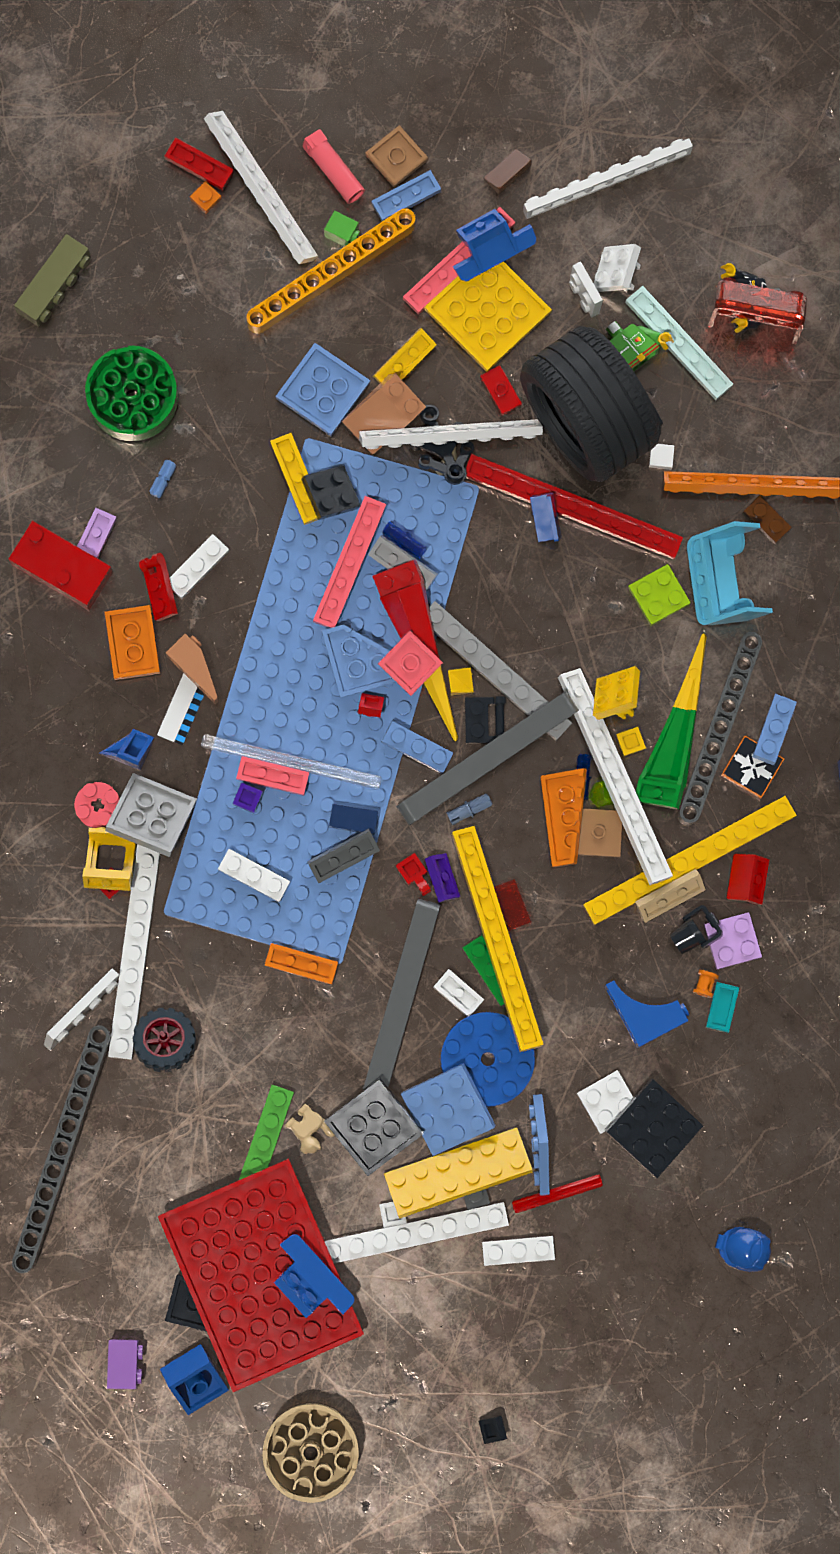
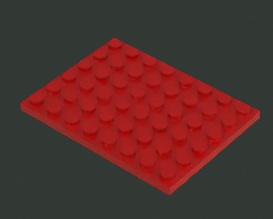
(230, 1264)

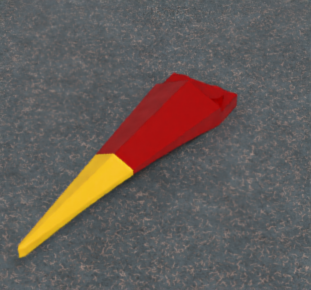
(406, 602)

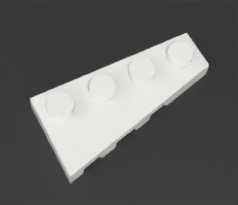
(77, 1013)

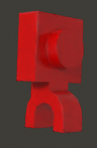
(413, 872)

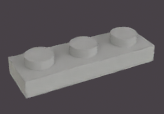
(391, 556)

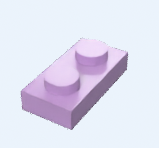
(97, 532)

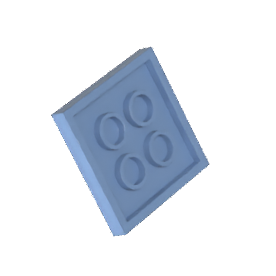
(323, 389)
(448, 1109)

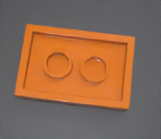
(132, 642)

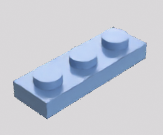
(406, 195)
(774, 729)
(417, 747)

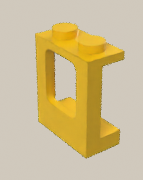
(105, 878)

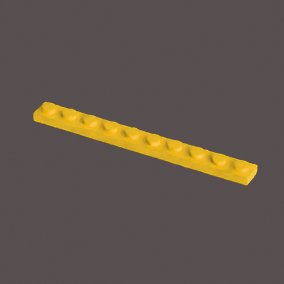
(692, 858)
(497, 939)

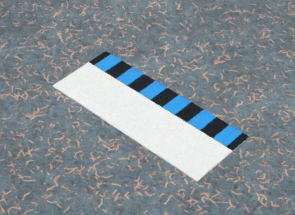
(181, 711)

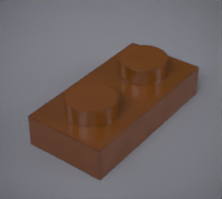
(771, 523)

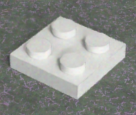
(583, 285)
(605, 1100)

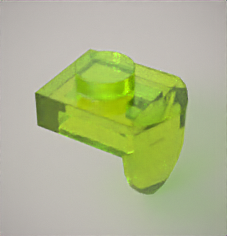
(599, 794)

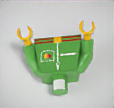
(637, 343)

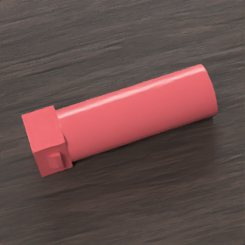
(333, 166)

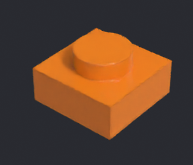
(205, 197)

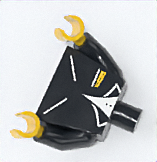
(746, 278)

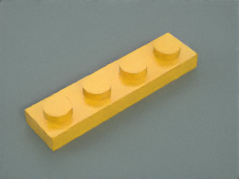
(293, 471)

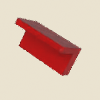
(748, 878)

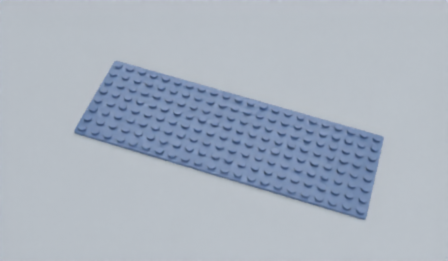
(291, 705)

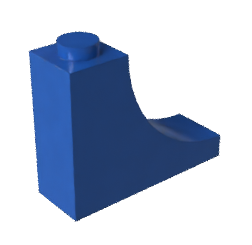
(643, 1020)

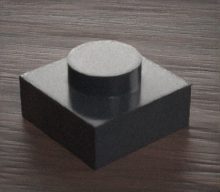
(492, 1429)

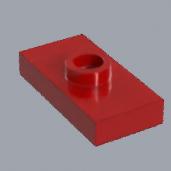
(500, 390)

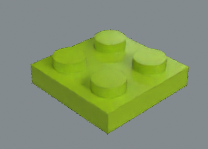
(659, 595)

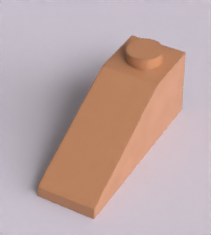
(190, 660)

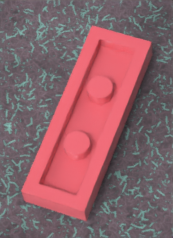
(272, 775)

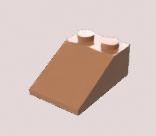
(386, 407)

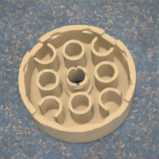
(285, 1458)

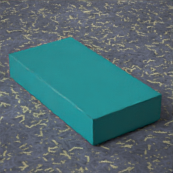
(722, 1007)

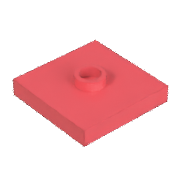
(410, 663)

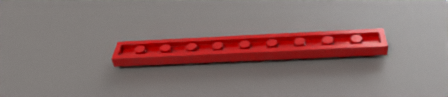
(575, 507)

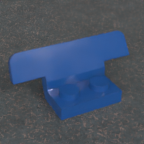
(490, 244)
(310, 1280)

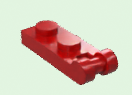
(158, 587)

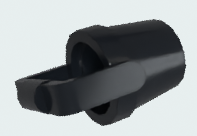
(688, 934)

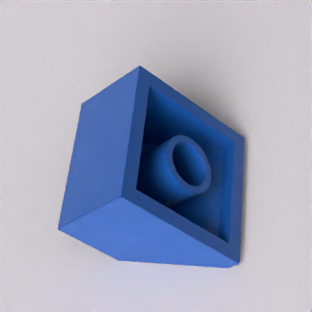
(194, 1379)

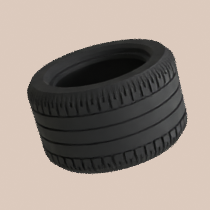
(590, 403)

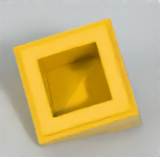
(460, 681)

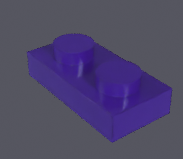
(442, 877)

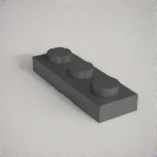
(343, 856)

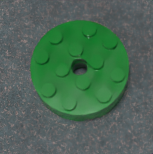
(137, 415)

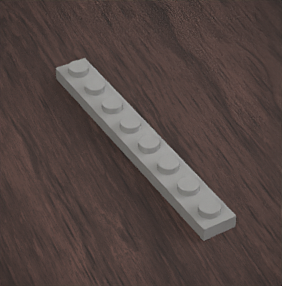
(489, 665)

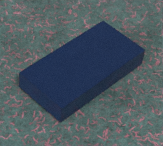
(353, 818)

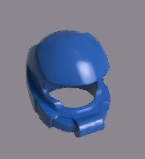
(744, 1249)

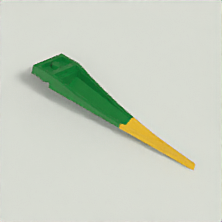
(668, 765)

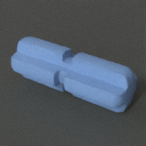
(161, 482)

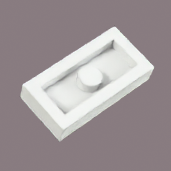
(458, 993)

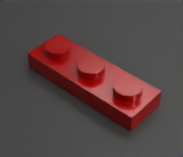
(199, 164)

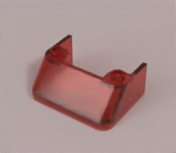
(759, 305)

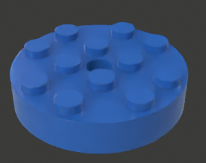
(490, 1035)

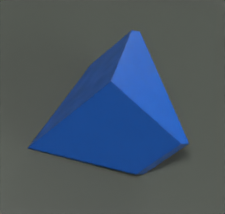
(131, 749)

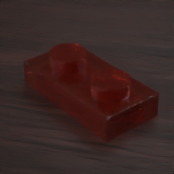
(512, 905)

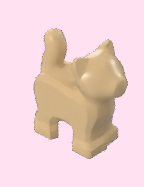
(310, 1124)

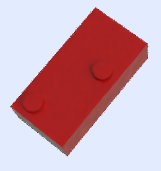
(60, 565)

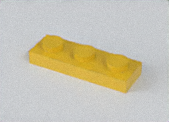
(407, 356)

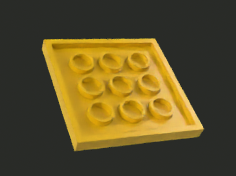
(488, 313)

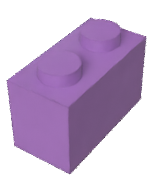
(123, 1364)

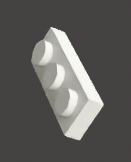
(198, 566)
(254, 875)
(518, 1250)

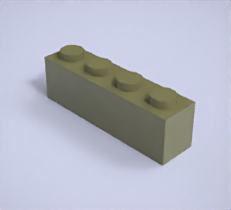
(52, 280)

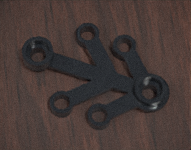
(443, 451)

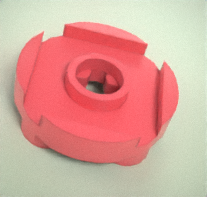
(91, 793)

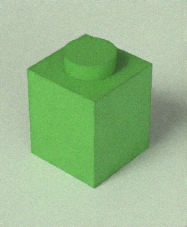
(341, 229)

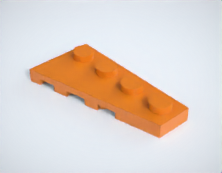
(563, 810)

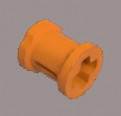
(705, 983)

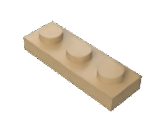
(670, 895)

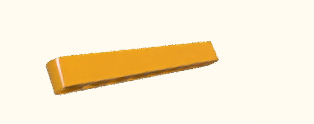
(334, 261)

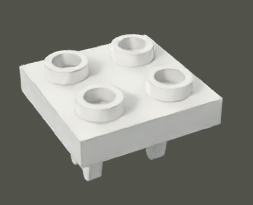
(617, 268)

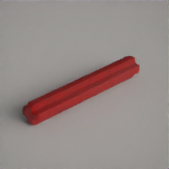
(557, 1193)

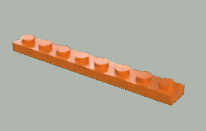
(751, 484)

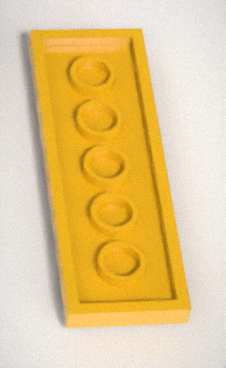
(458, 1173)

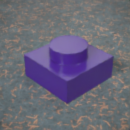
(247, 798)

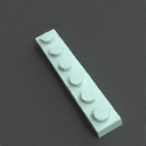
(684, 347)

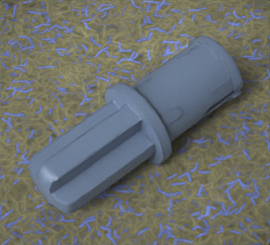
(469, 809)

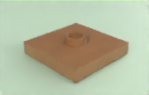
(396, 156)
(600, 833)

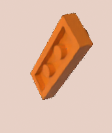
(301, 964)

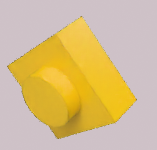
(630, 741)

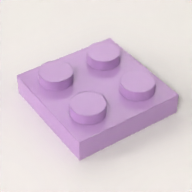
(736, 944)

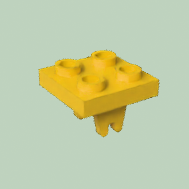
(617, 694)

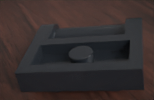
(477, 719)

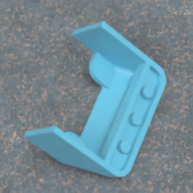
(715, 575)

